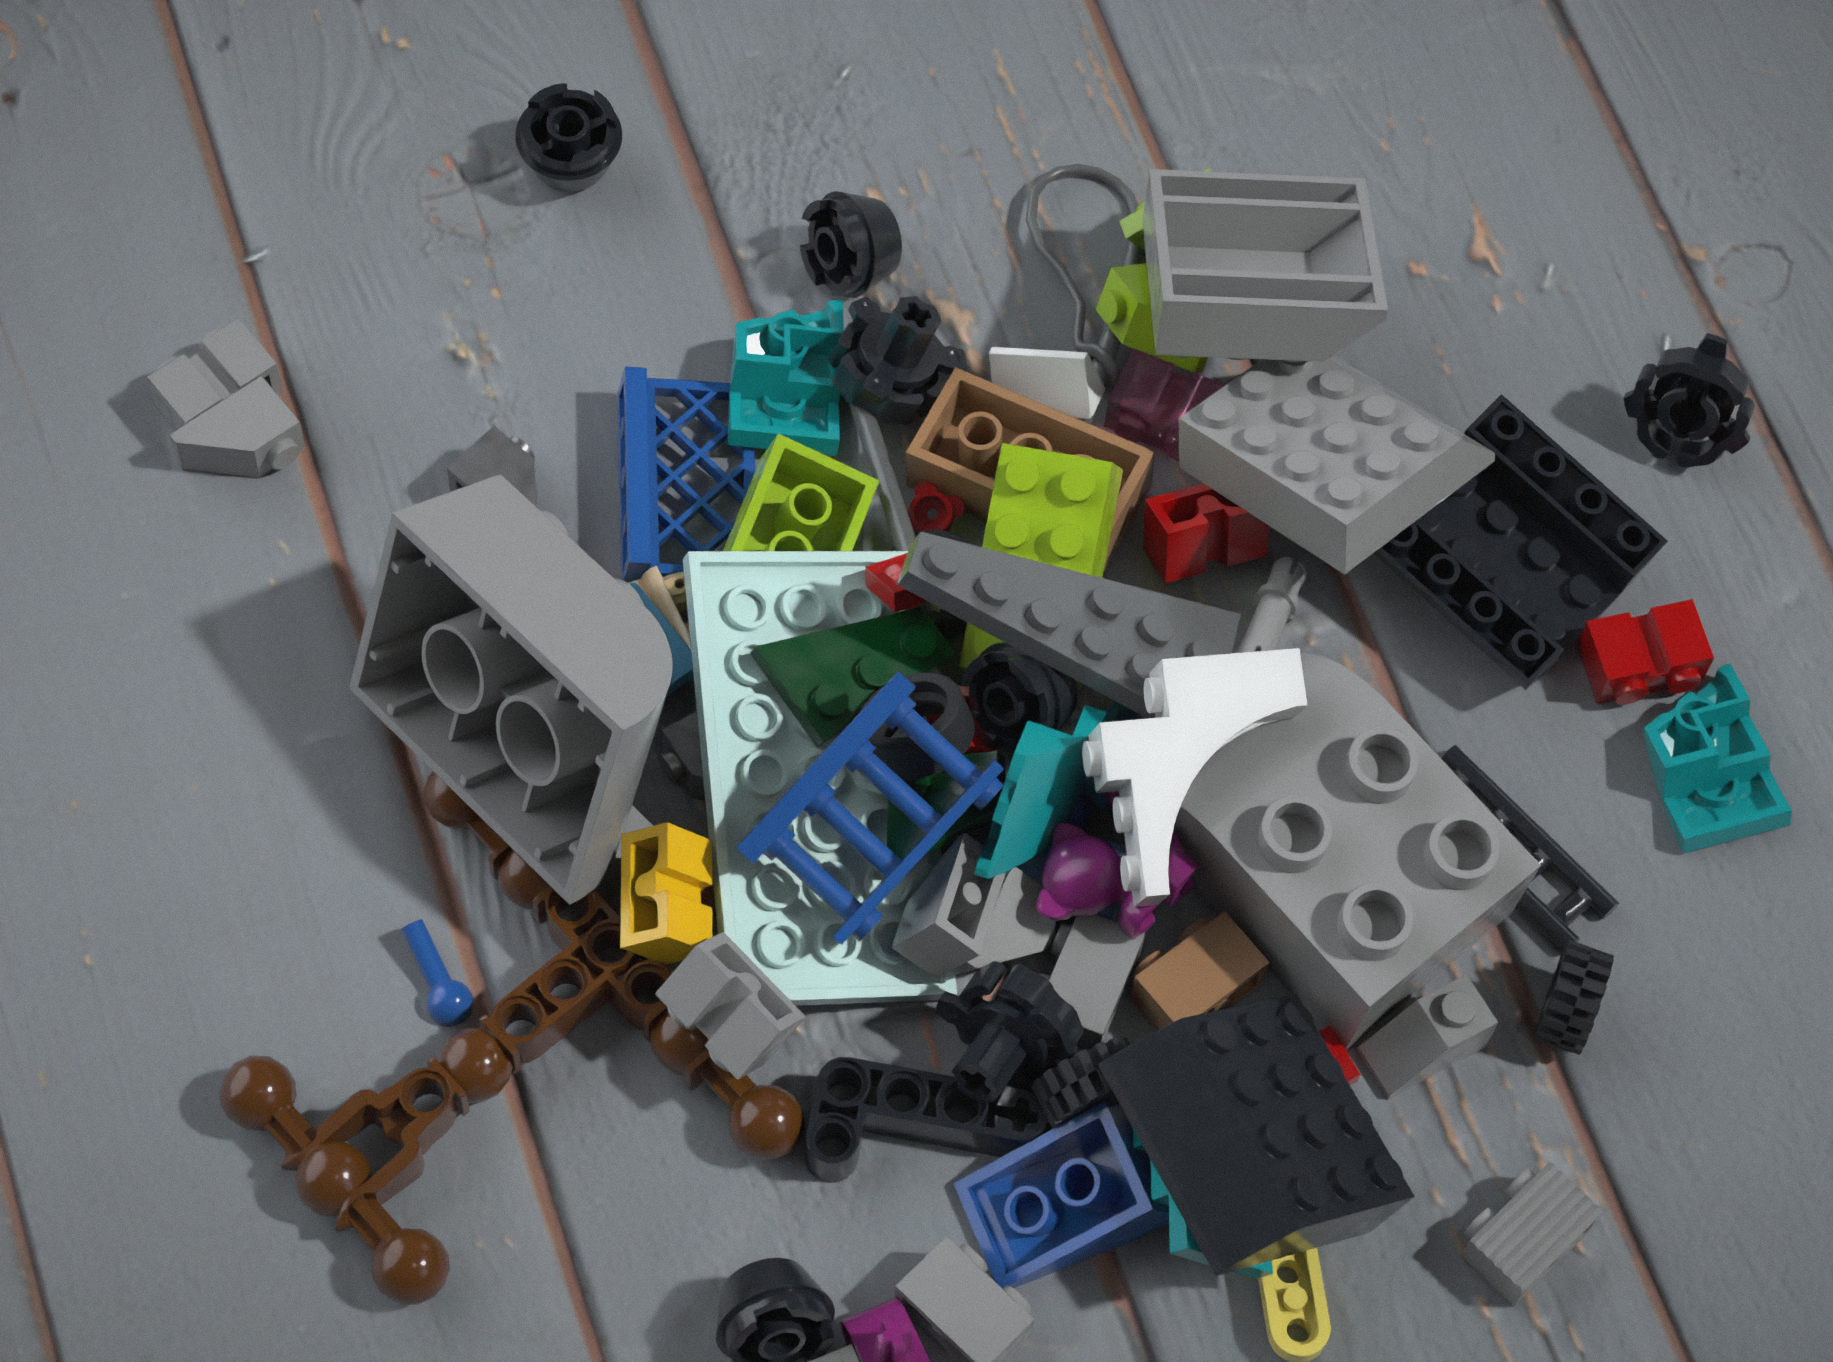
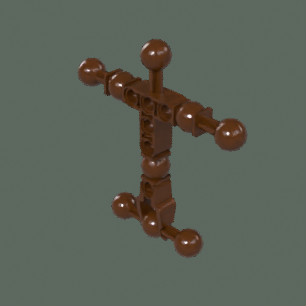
(476, 1067)

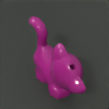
(1085, 877)

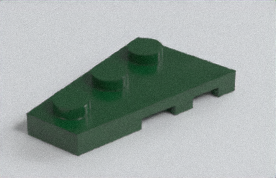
(836, 670)

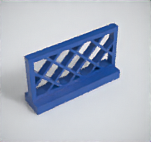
(640, 465)

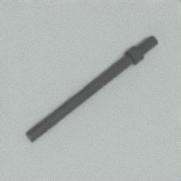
(888, 488)

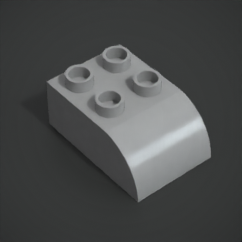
(516, 674)
(1348, 851)

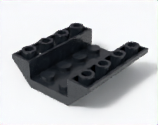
(1523, 548)

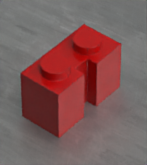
(1197, 527)
(1645, 653)

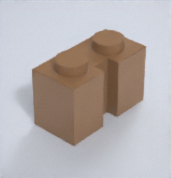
(1200, 975)

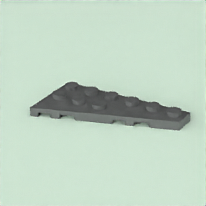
(1065, 618)

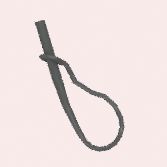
(1104, 353)

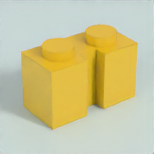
(662, 890)

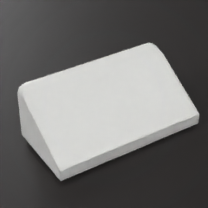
(1051, 377)

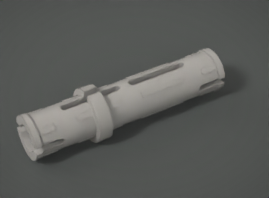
(1273, 606)

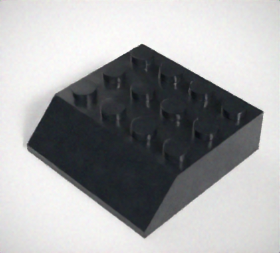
(1256, 1133)

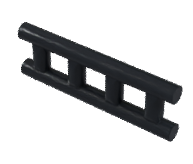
(1545, 850)

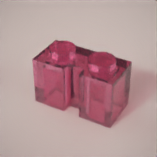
(1152, 399)

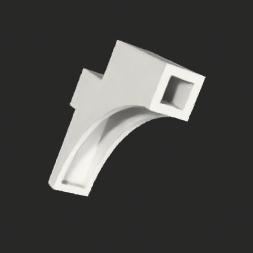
(1154, 760)

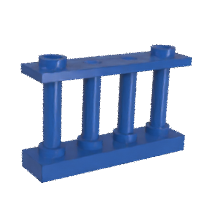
(815, 796)

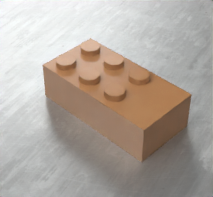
(971, 420)

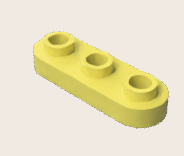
(1296, 1304)

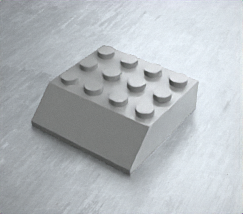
(1260, 264)
(1325, 455)

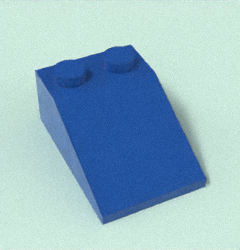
(1062, 1198)

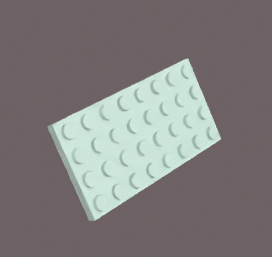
(758, 752)

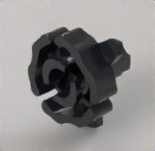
(895, 356)
(1694, 401)
(1005, 1037)

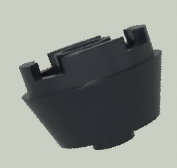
(568, 137)
(850, 243)
(1014, 689)
(774, 1314)

